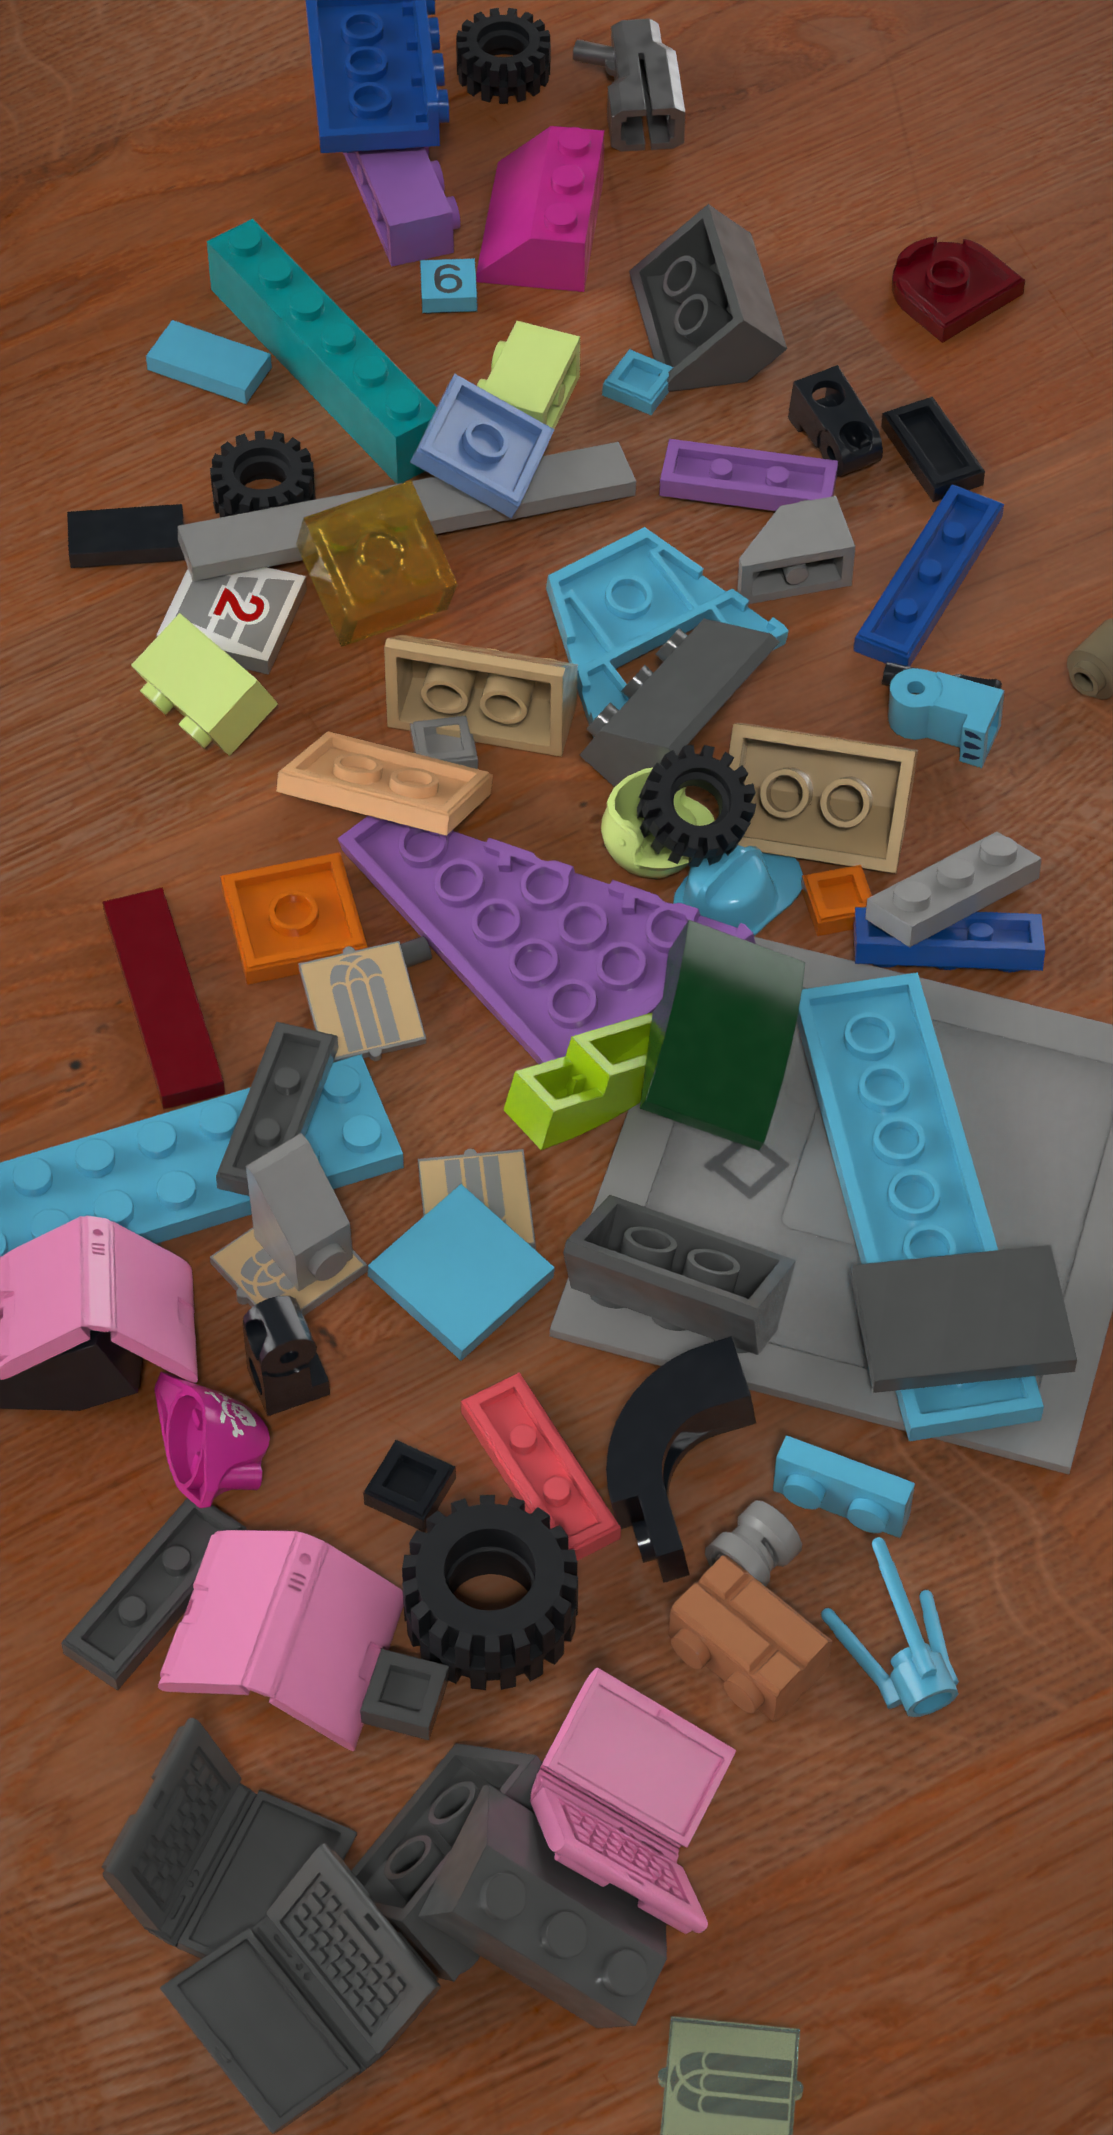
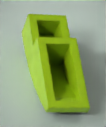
(585, 1087)

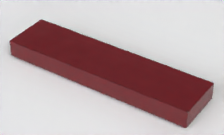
(163, 998)

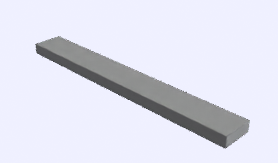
(271, 534)

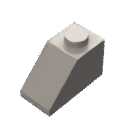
(798, 552)
(298, 1214)

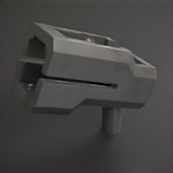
(643, 85)

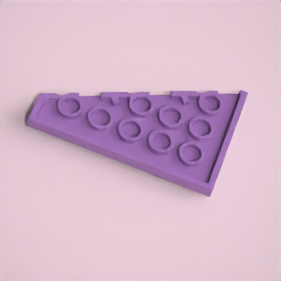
(525, 932)

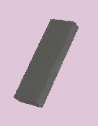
(278, 1100)
(146, 1596)

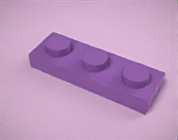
(744, 476)

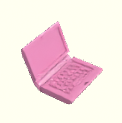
(101, 1281)
(285, 1623)
(627, 1793)

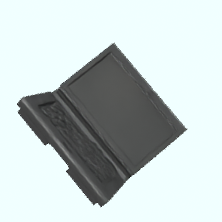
(209, 1851)
(305, 1993)

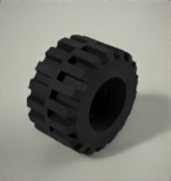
(485, 1542)

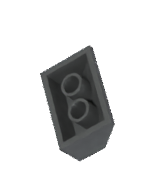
(708, 304)
(676, 699)
(679, 1274)
(418, 1840)
(543, 1920)

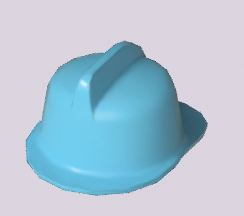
(742, 887)

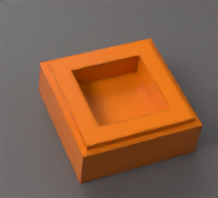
(833, 898)

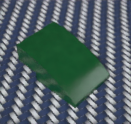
(722, 1034)

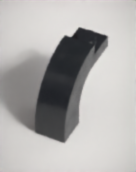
(664, 1419)

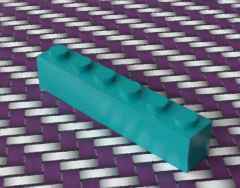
(320, 347)

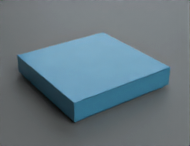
(460, 1272)

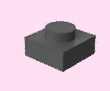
(405, 1694)

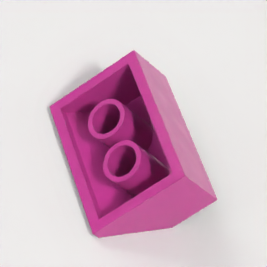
(544, 211)

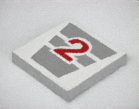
(242, 612)

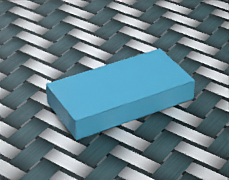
(209, 361)

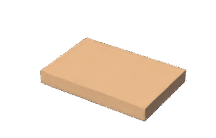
(385, 783)

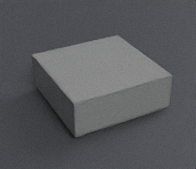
(444, 747)

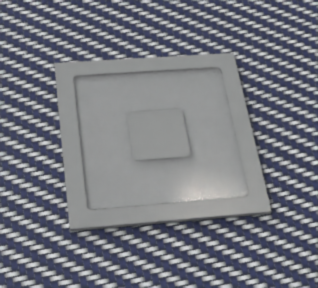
(1041, 1141)

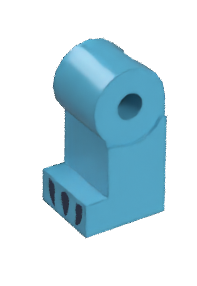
(946, 711)

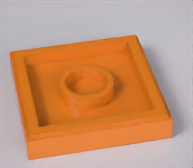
(291, 915)

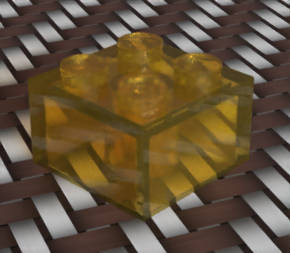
(376, 563)

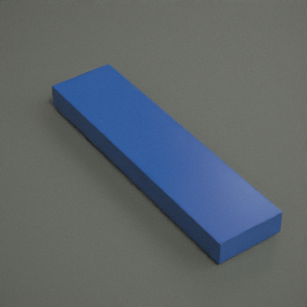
(929, 577)

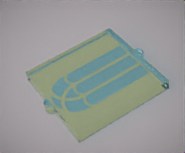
(729, 2078)

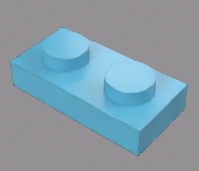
(843, 1487)

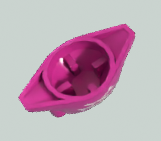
(209, 1439)

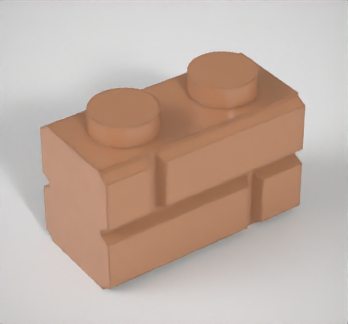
(748, 1639)

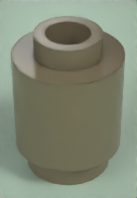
(1092, 663)

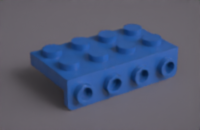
(376, 74)

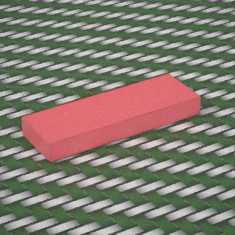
(539, 1463)

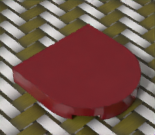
(952, 285)

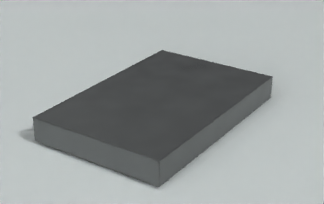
(963, 1318)

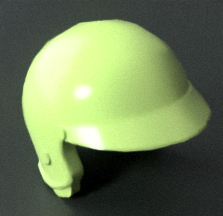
(623, 833)

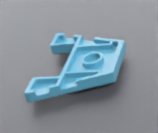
(631, 603)

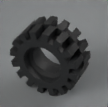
(499, 35)
(257, 461)
(707, 773)

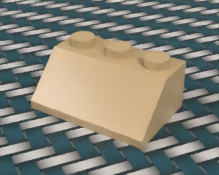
(503, 694)
(825, 795)

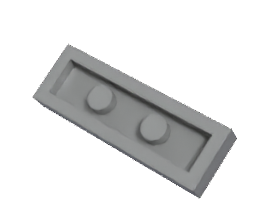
(953, 888)

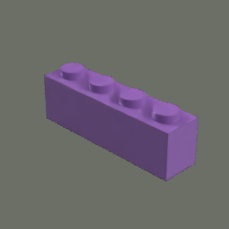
(406, 202)

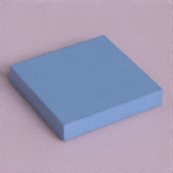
(482, 446)

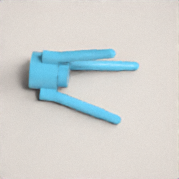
(921, 1673)

